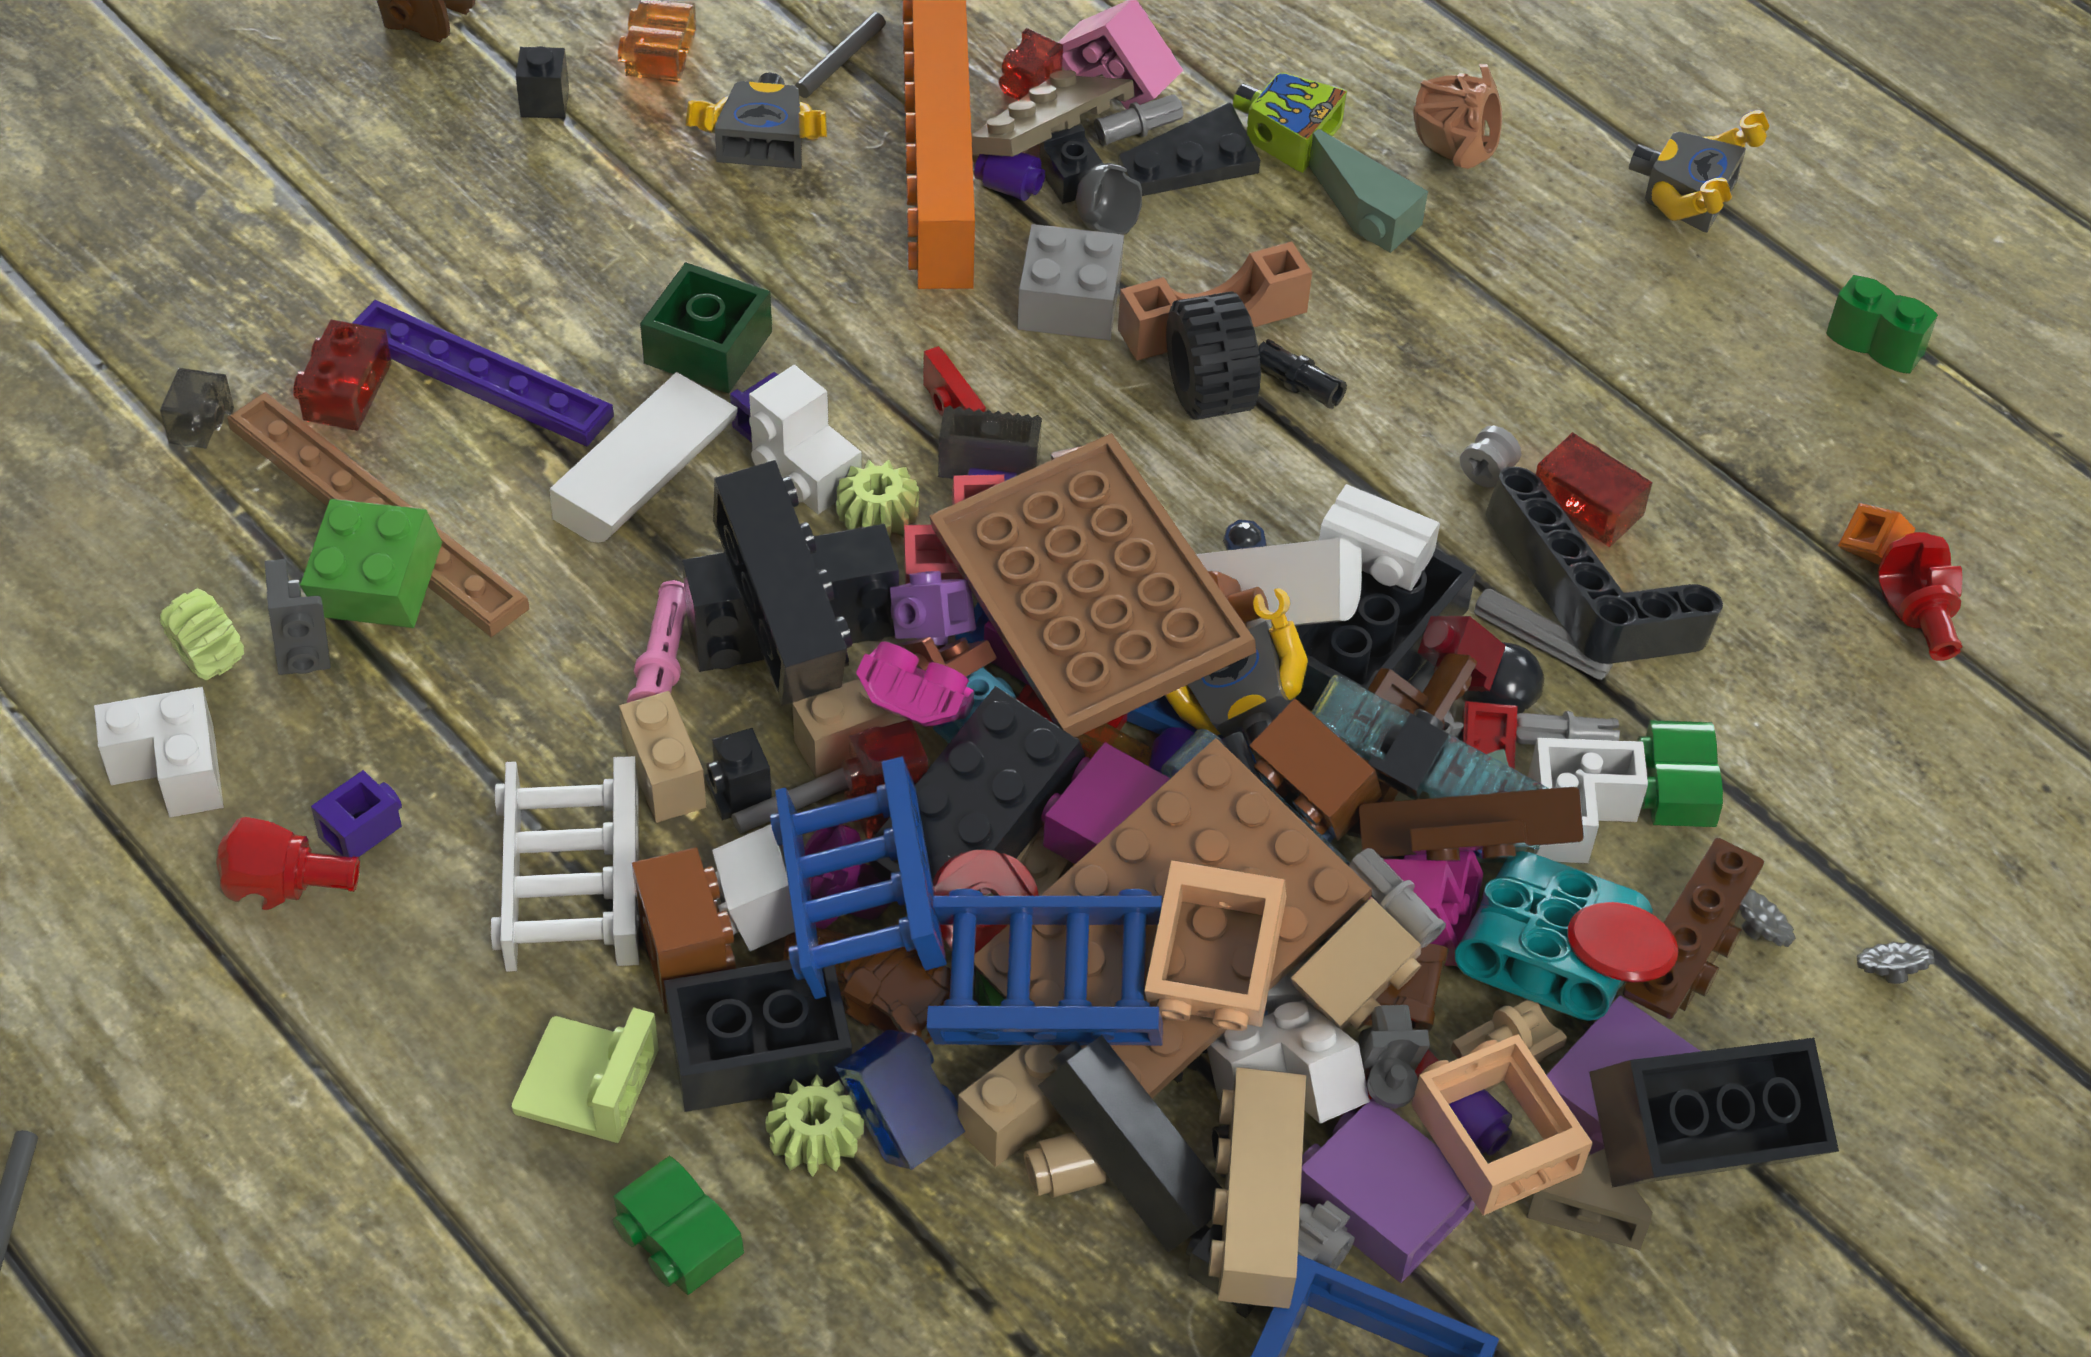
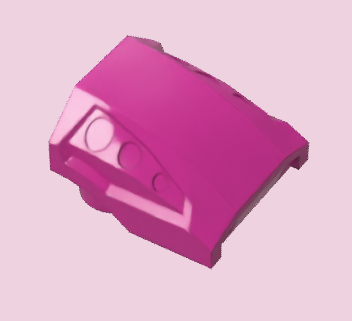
(913, 693)

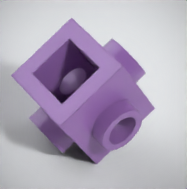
(932, 607)

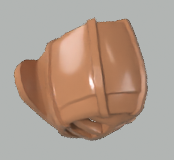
(1453, 116)

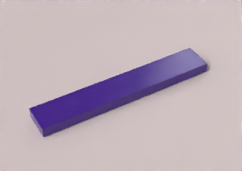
(489, 375)

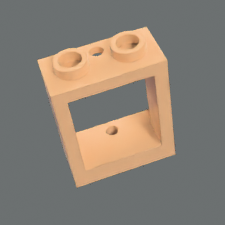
(1222, 890)
(1522, 1172)

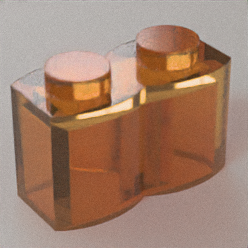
(658, 39)

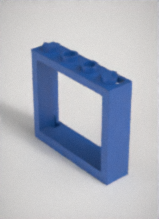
(1372, 1311)

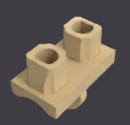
(1524, 1019)

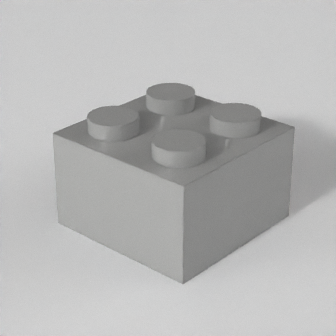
(1070, 282)

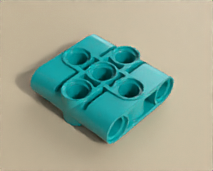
(1522, 935)

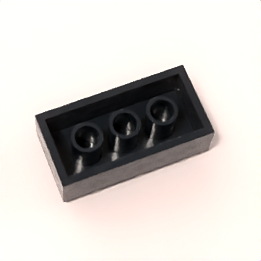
(861, 576)
(781, 582)
(1384, 627)
(991, 783)
(1713, 1111)

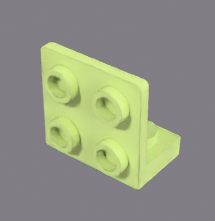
(588, 1075)

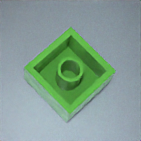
(372, 562)

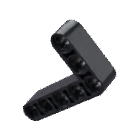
(1581, 591)

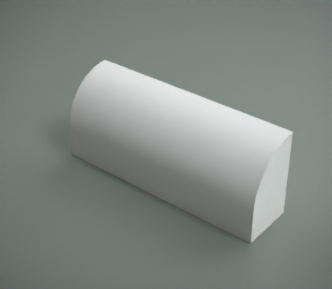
(638, 458)
(1317, 576)

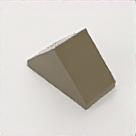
(1593, 1207)

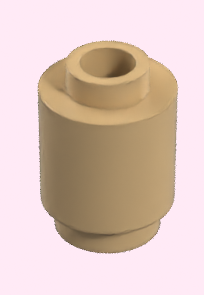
(1062, 1166)

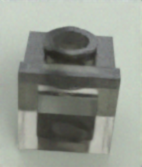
(195, 407)

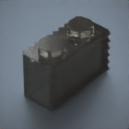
(987, 442)

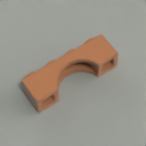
(1269, 283)

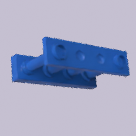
(908, 887)
(1017, 1018)

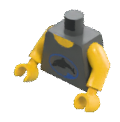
(759, 123)
(1696, 172)
(1254, 689)

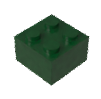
(706, 327)

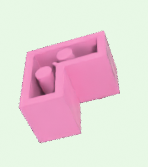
(1121, 46)

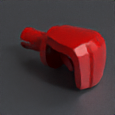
(1924, 589)
(277, 864)

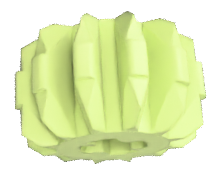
(877, 497)
(202, 634)
(814, 1125)

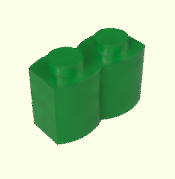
(1881, 324)
(1682, 774)
(677, 1226)

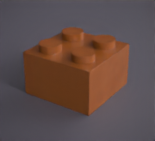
(1315, 770)
(681, 917)

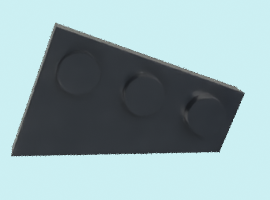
(1193, 154)

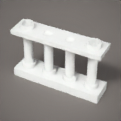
(615, 882)

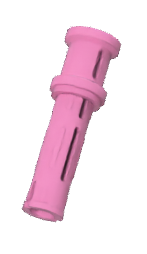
(658, 667)

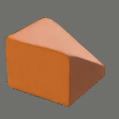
(1873, 531)

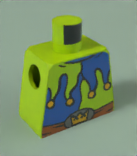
(1288, 115)

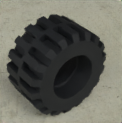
(1213, 355)

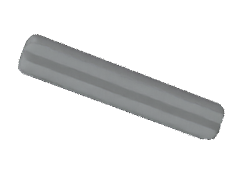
(1536, 631)

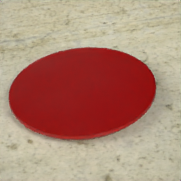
(1622, 942)

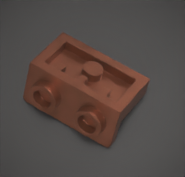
(957, 655)

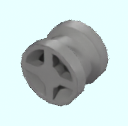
(1489, 455)

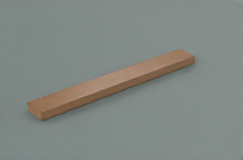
(331, 474)

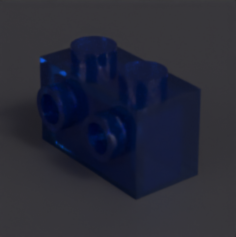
(901, 1098)

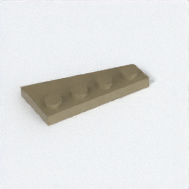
(1048, 108)

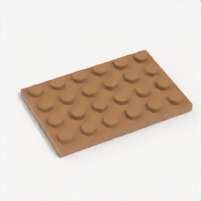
(1091, 586)
(1208, 817)

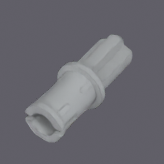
(1138, 119)
(1564, 727)
(1397, 897)

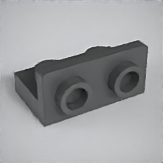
(295, 623)

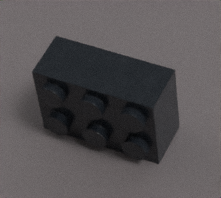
(753, 1033)

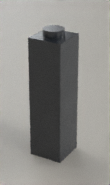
(1131, 1140)

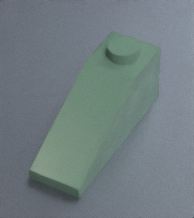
(1367, 194)

